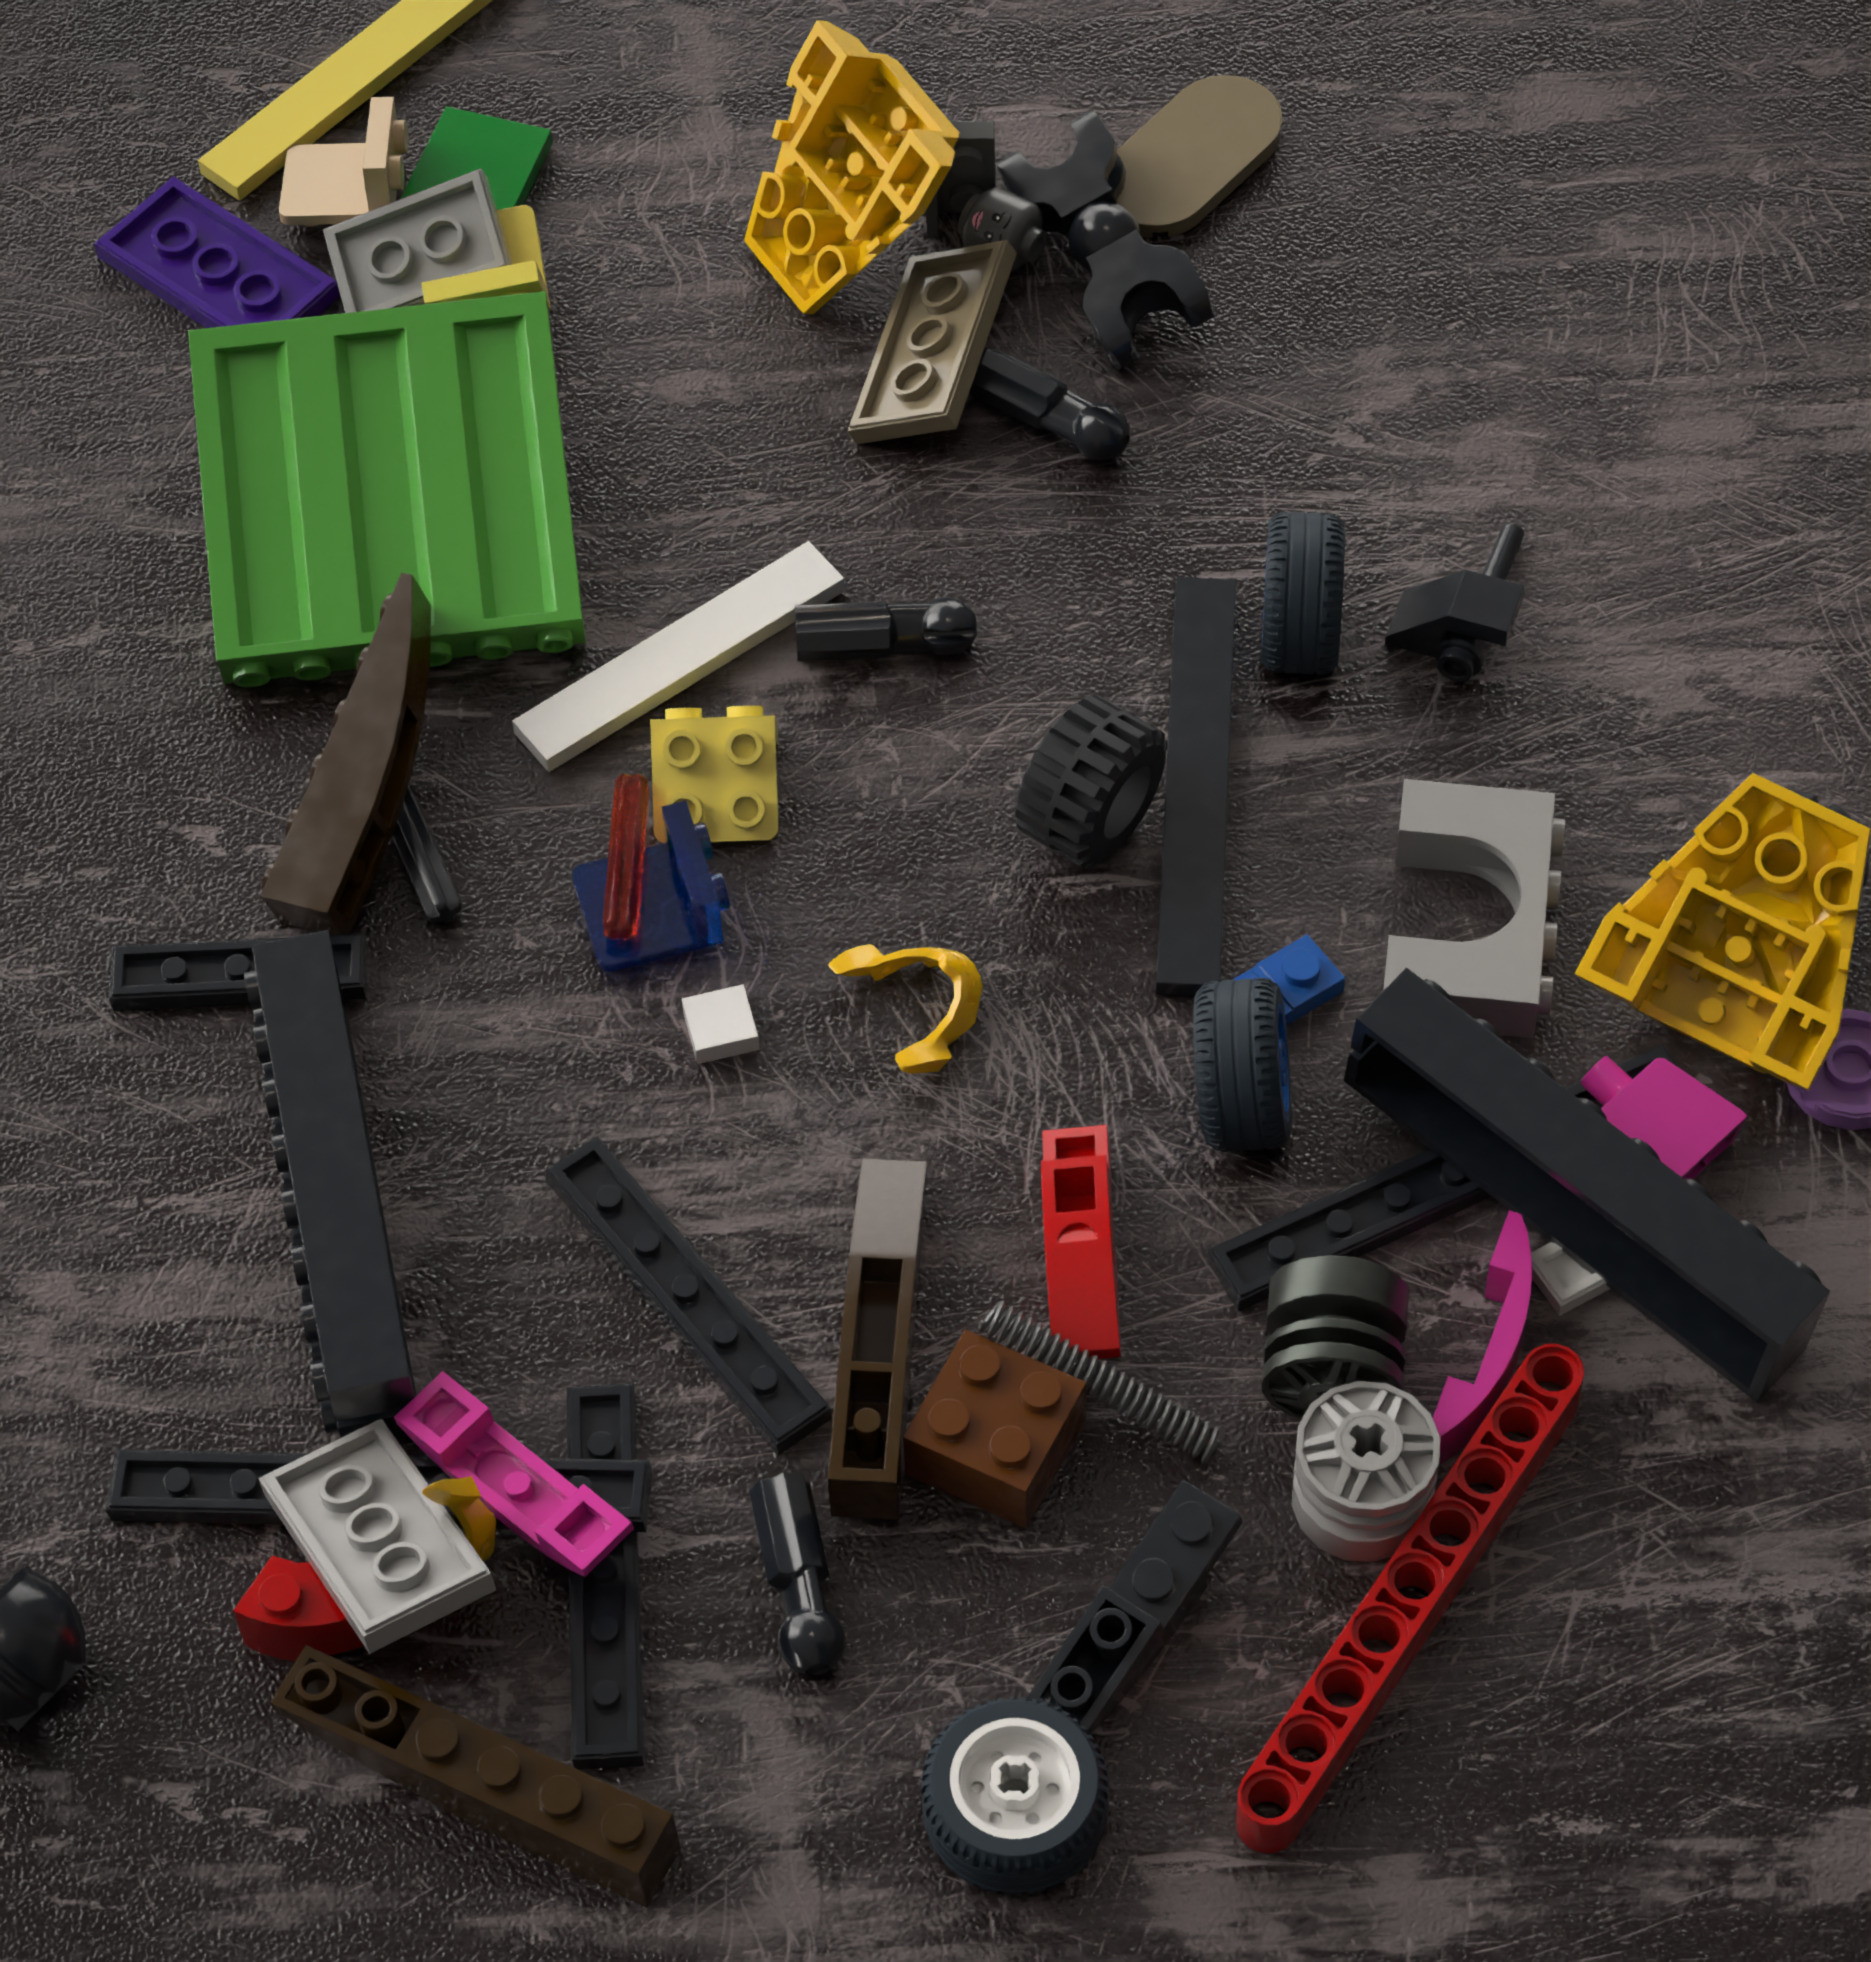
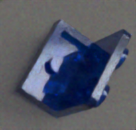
(676, 899)

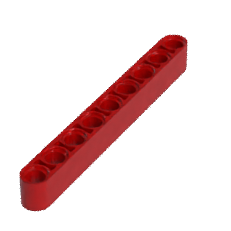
(1402, 1620)

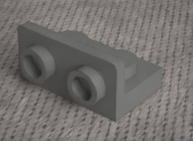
(970, 174)

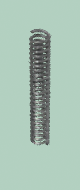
(1046, 1343)

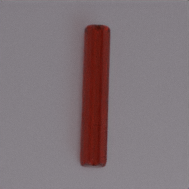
(625, 857)

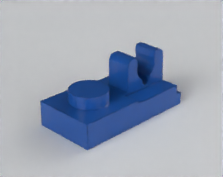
(1303, 976)

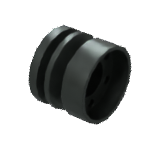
(1332, 1327)

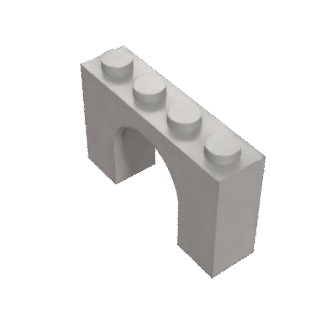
(1509, 843)

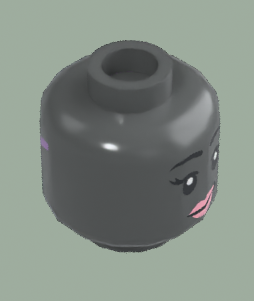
(1000, 217)

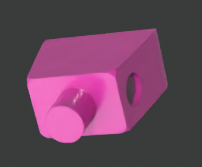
(1668, 1111)

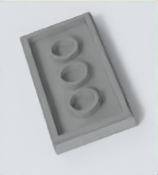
(374, 1537)

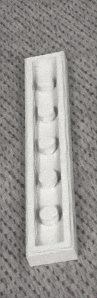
(676, 656)

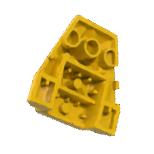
(850, 168)
(1744, 932)

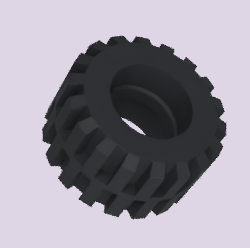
(1091, 781)

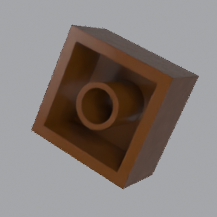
(995, 1428)

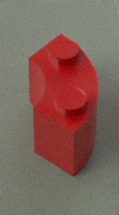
(291, 1610)

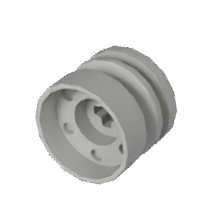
(1363, 1469)

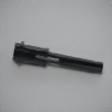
(1461, 655)

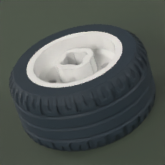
(1015, 1796)

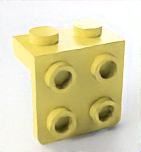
(521, 277)
(720, 769)

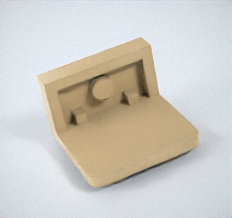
(346, 179)

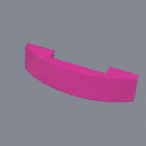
(1509, 1281)
(514, 1483)

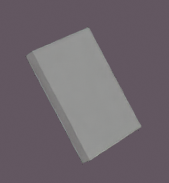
(416, 240)

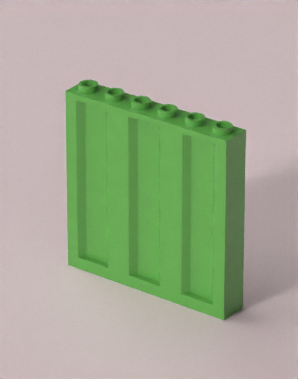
(380, 453)

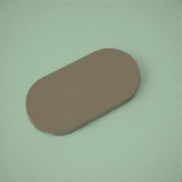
(1197, 152)

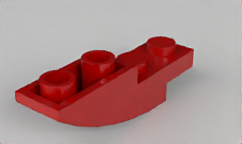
(1080, 1239)

